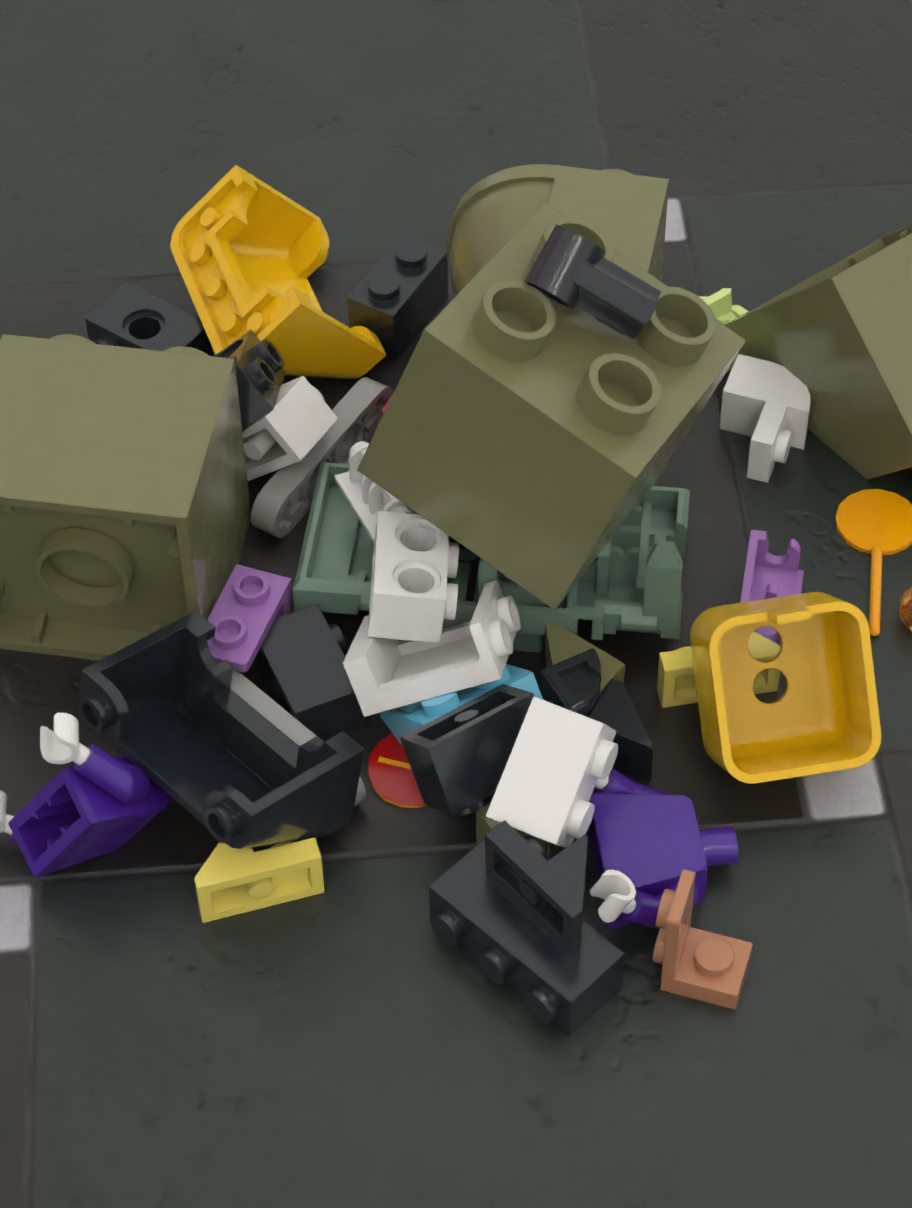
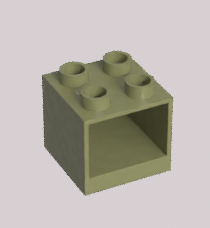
(538, 422)
(114, 491)

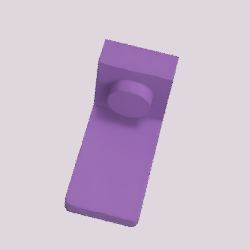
(246, 614)

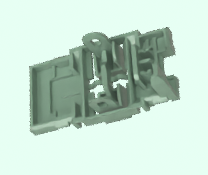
(626, 587)

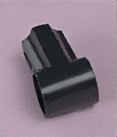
(578, 275)

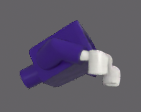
(84, 807)
(642, 846)

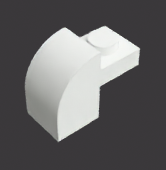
(768, 406)

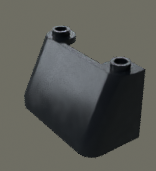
(211, 750)

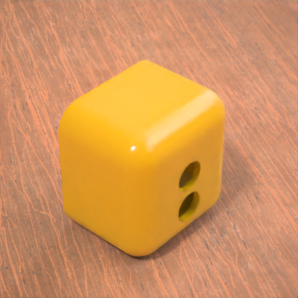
(830, 696)

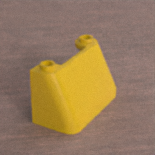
(248, 268)

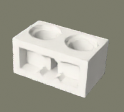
(411, 579)

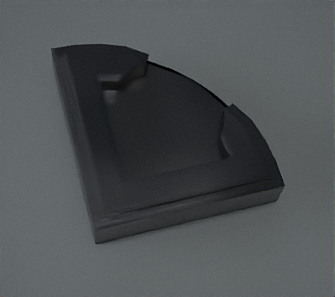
(574, 682)

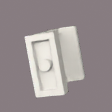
(406, 672)

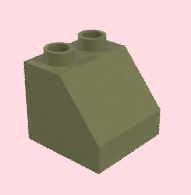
(852, 348)

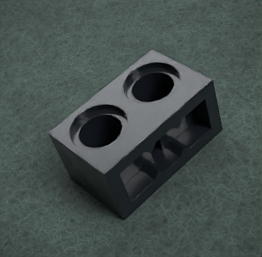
(258, 375)

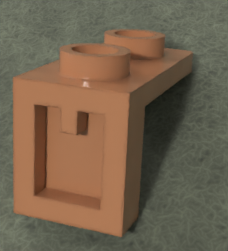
(696, 960)

